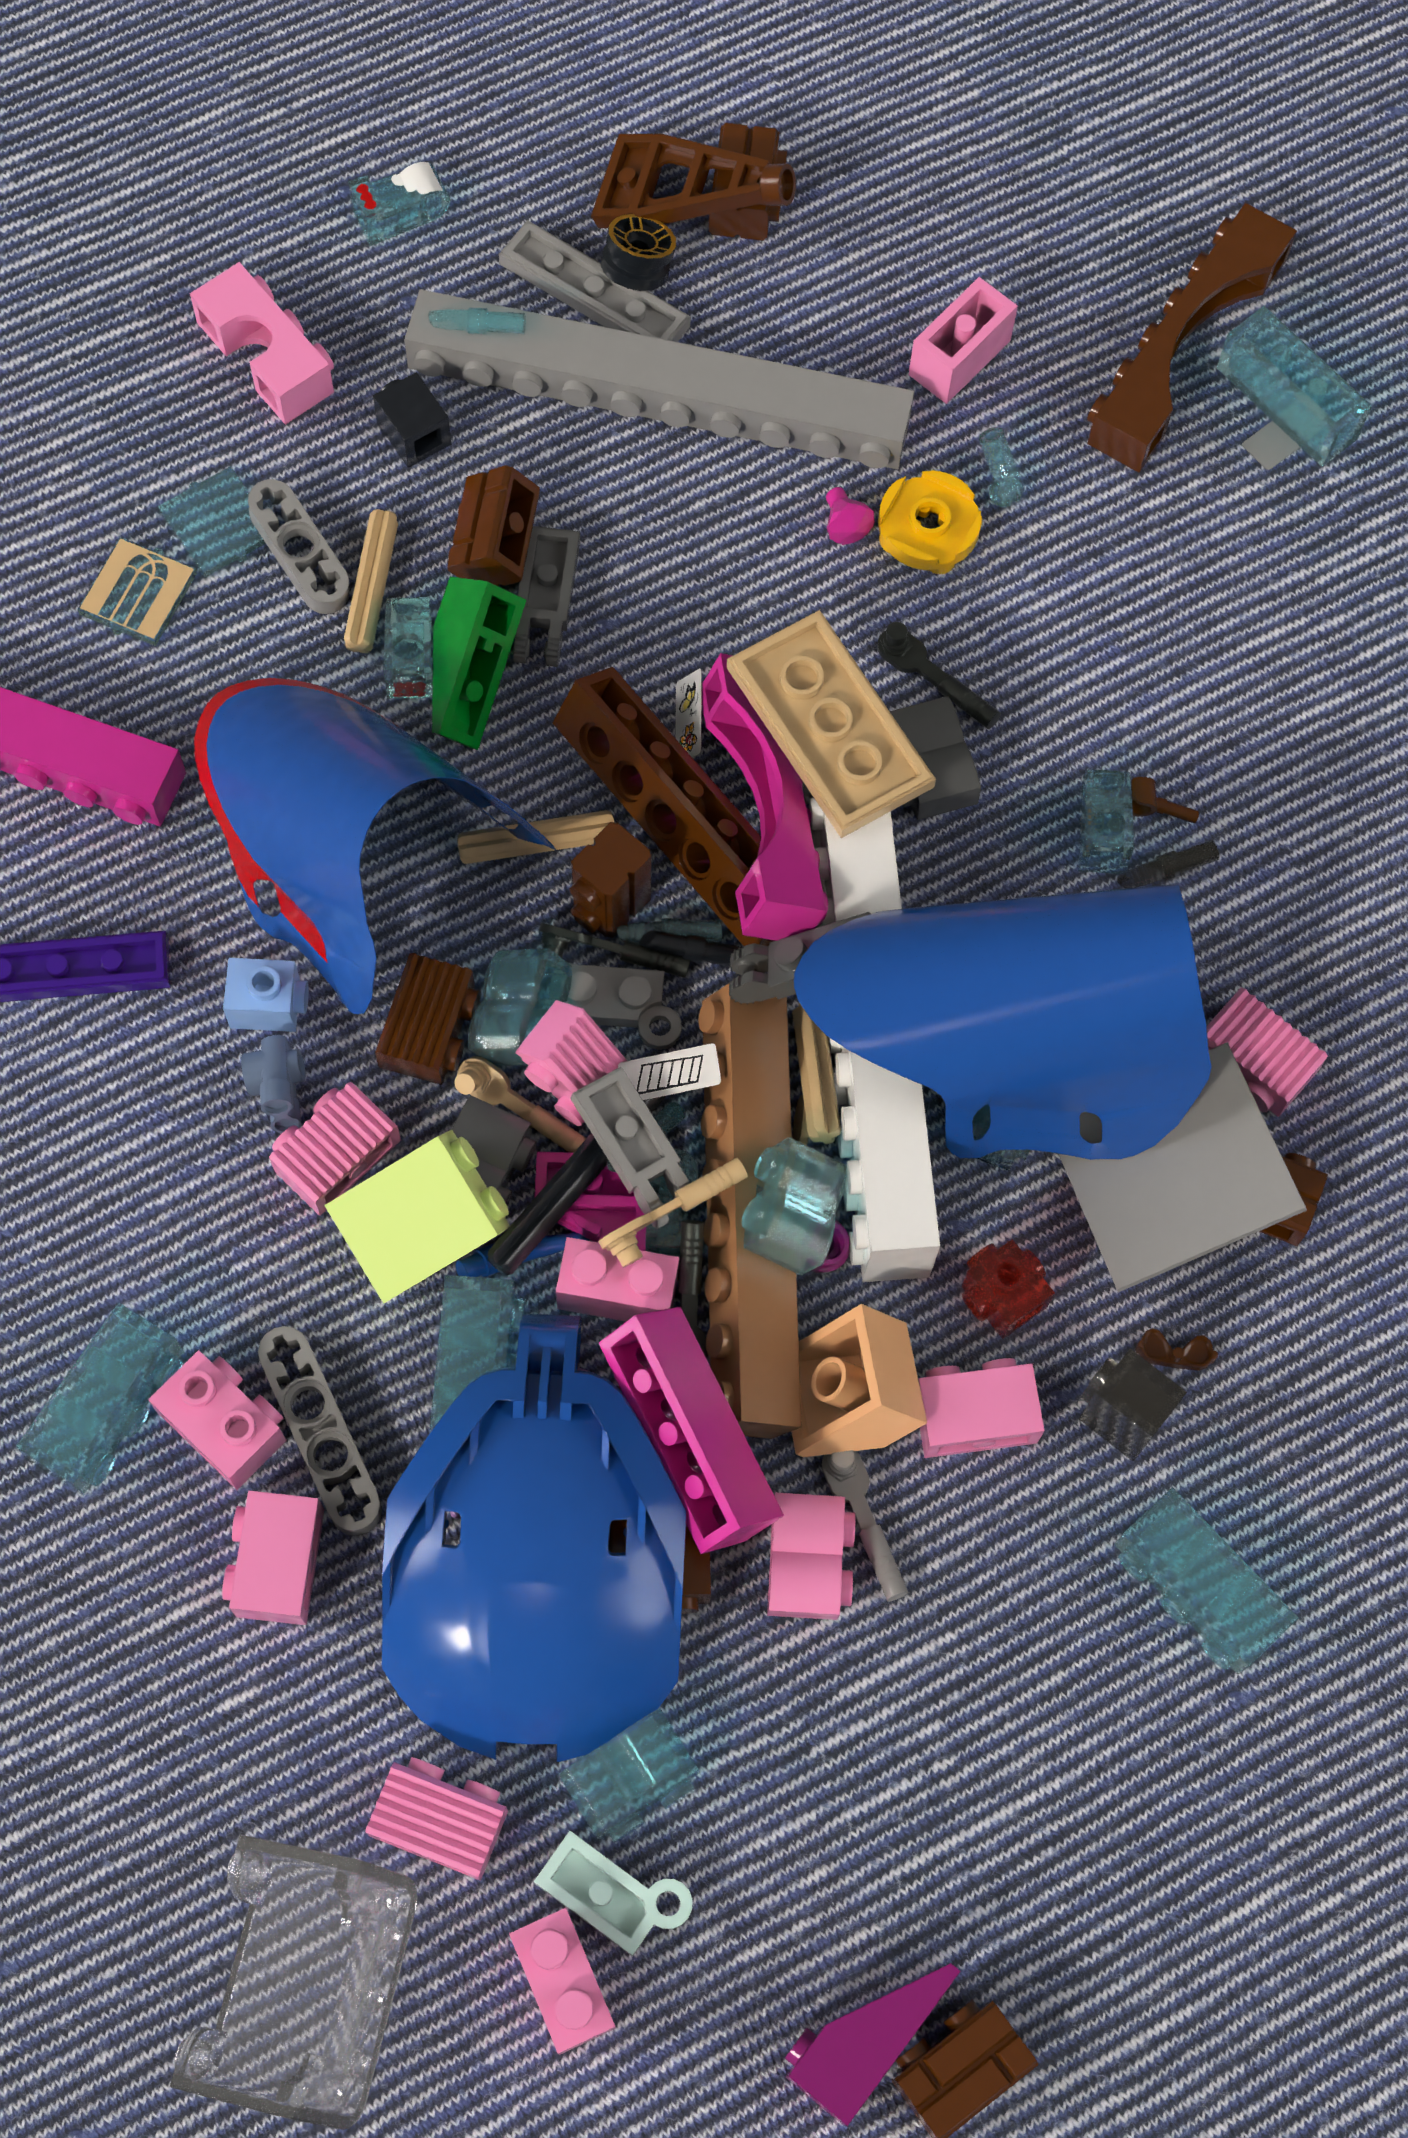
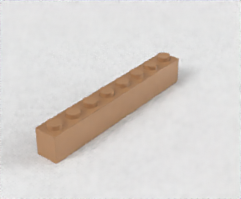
(749, 1297)

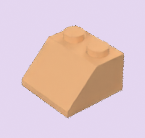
(857, 1385)

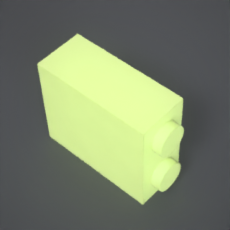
(419, 1214)

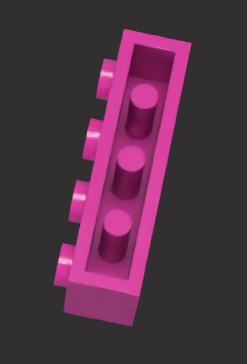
(691, 1428)

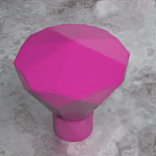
(848, 518)

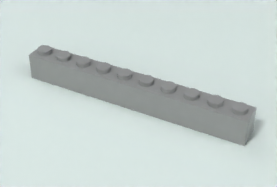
(668, 382)

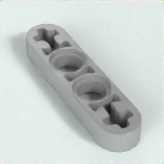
(315, 1432)

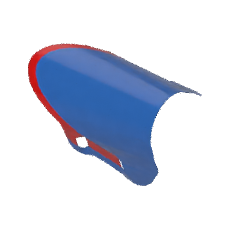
(295, 792)

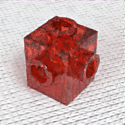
(1006, 1287)

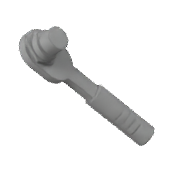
(849, 1479)

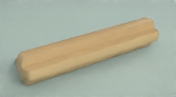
(371, 581)
(560, 832)
(816, 1079)

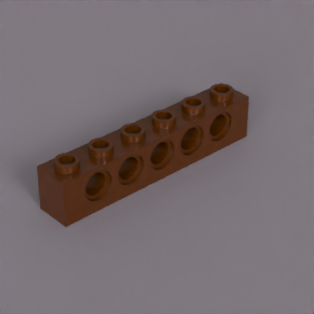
(662, 790)

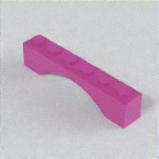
(784, 885)

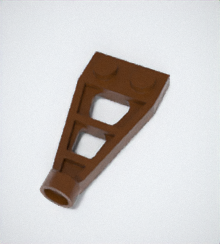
(638, 164)

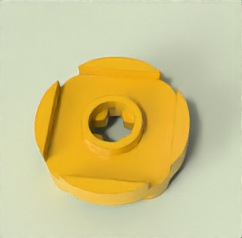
(924, 547)

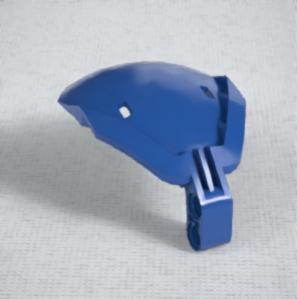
(531, 1616)

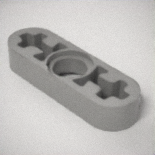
(298, 568)

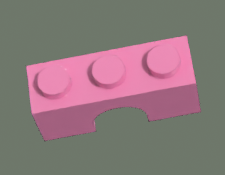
(241, 312)

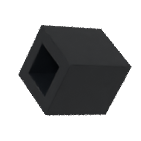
(412, 419)

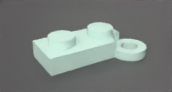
(608, 1895)

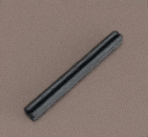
(551, 1203)

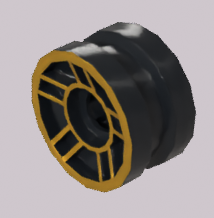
(638, 252)

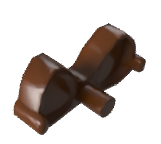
(1193, 1356)

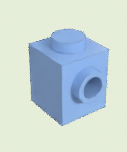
(264, 994)

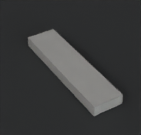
(586, 288)

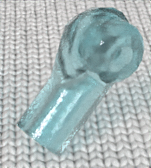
(1008, 483)

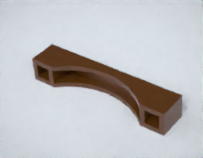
(1238, 268)

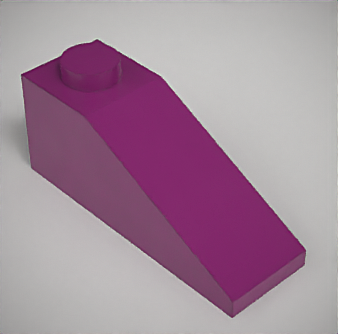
(855, 2051)

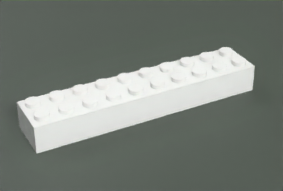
(882, 1112)

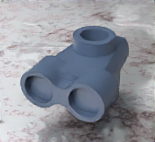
(274, 1077)

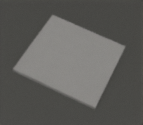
(1192, 1190)

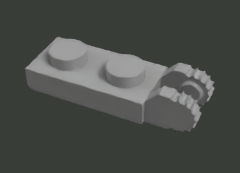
(630, 1138)

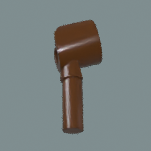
(1146, 802)

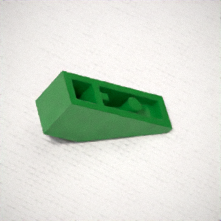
(469, 656)

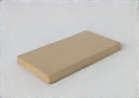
(830, 723)

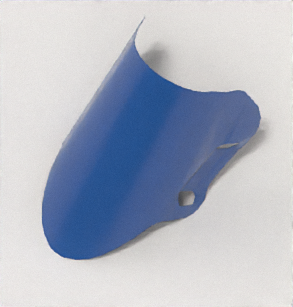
(1027, 1011)

